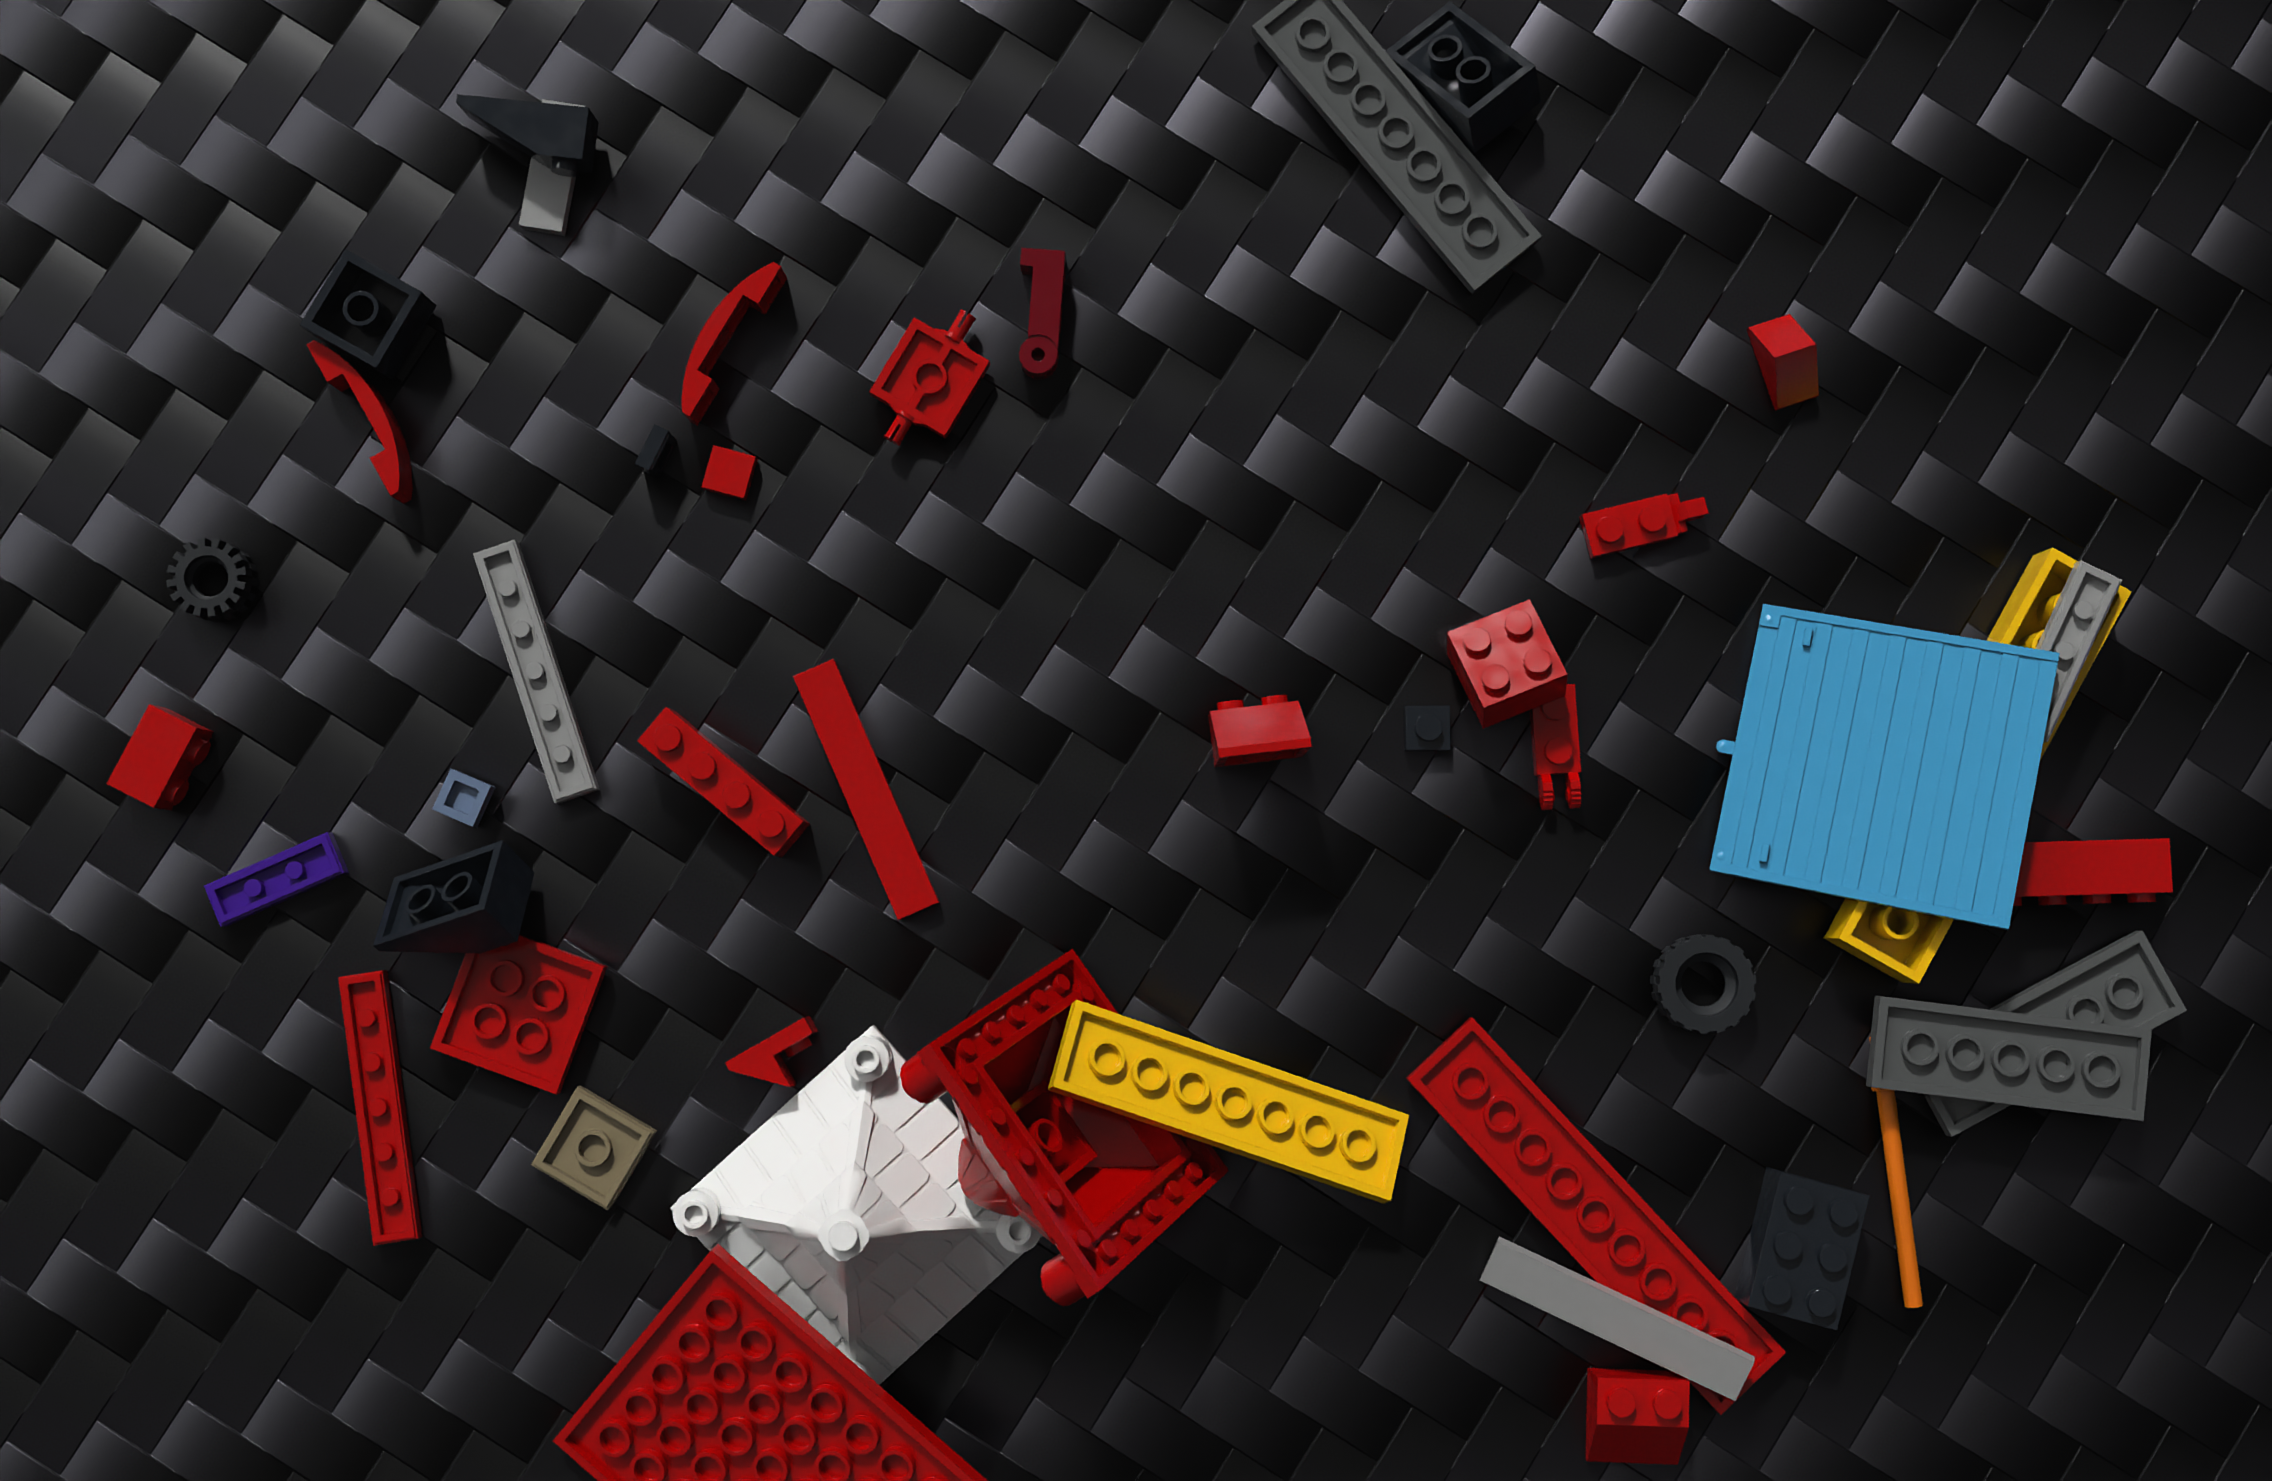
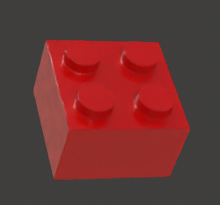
(1506, 663)

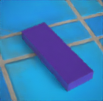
(276, 879)

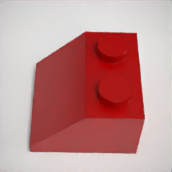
(1636, 1416)

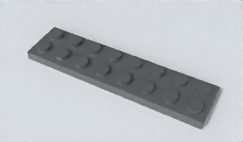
(1397, 137)

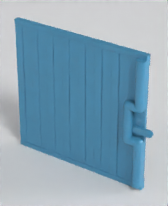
(1885, 765)

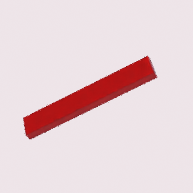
(866, 789)
(380, 1107)

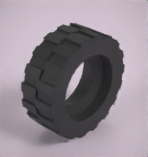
(1737, 977)

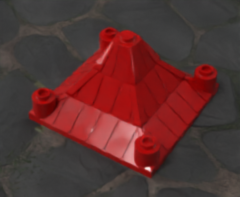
(1064, 1166)

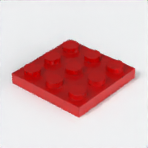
(520, 1011)

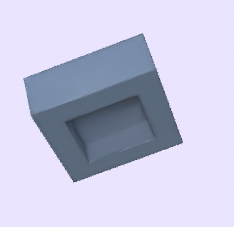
(463, 798)

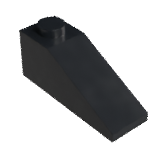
(549, 133)

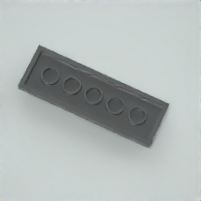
(2111, 987)
(2009, 1058)

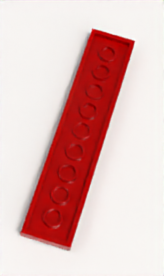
(1581, 1194)

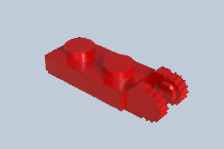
(1557, 748)

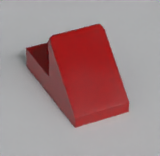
(764, 1058)

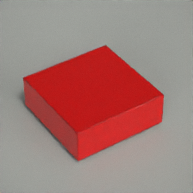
(729, 472)

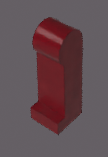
(1041, 350)

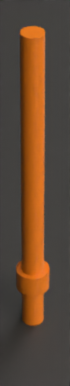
(1899, 1197)

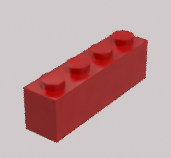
(723, 782)
(2094, 870)

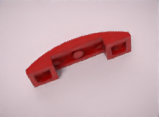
(755, 292)
(392, 463)

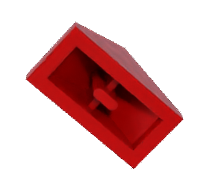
(1786, 360)

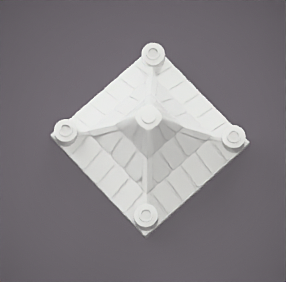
(857, 1211)

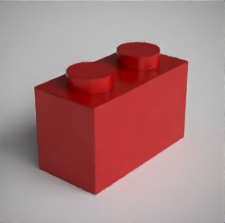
(161, 758)

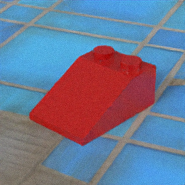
(1258, 732)

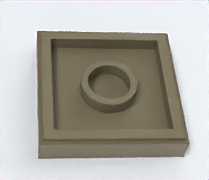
(594, 1147)

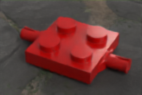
(930, 378)

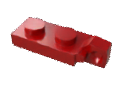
(1639, 523)

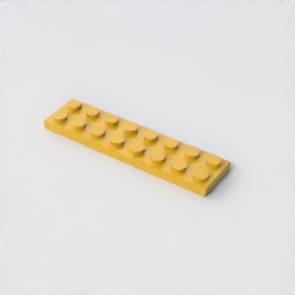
(1229, 1101)

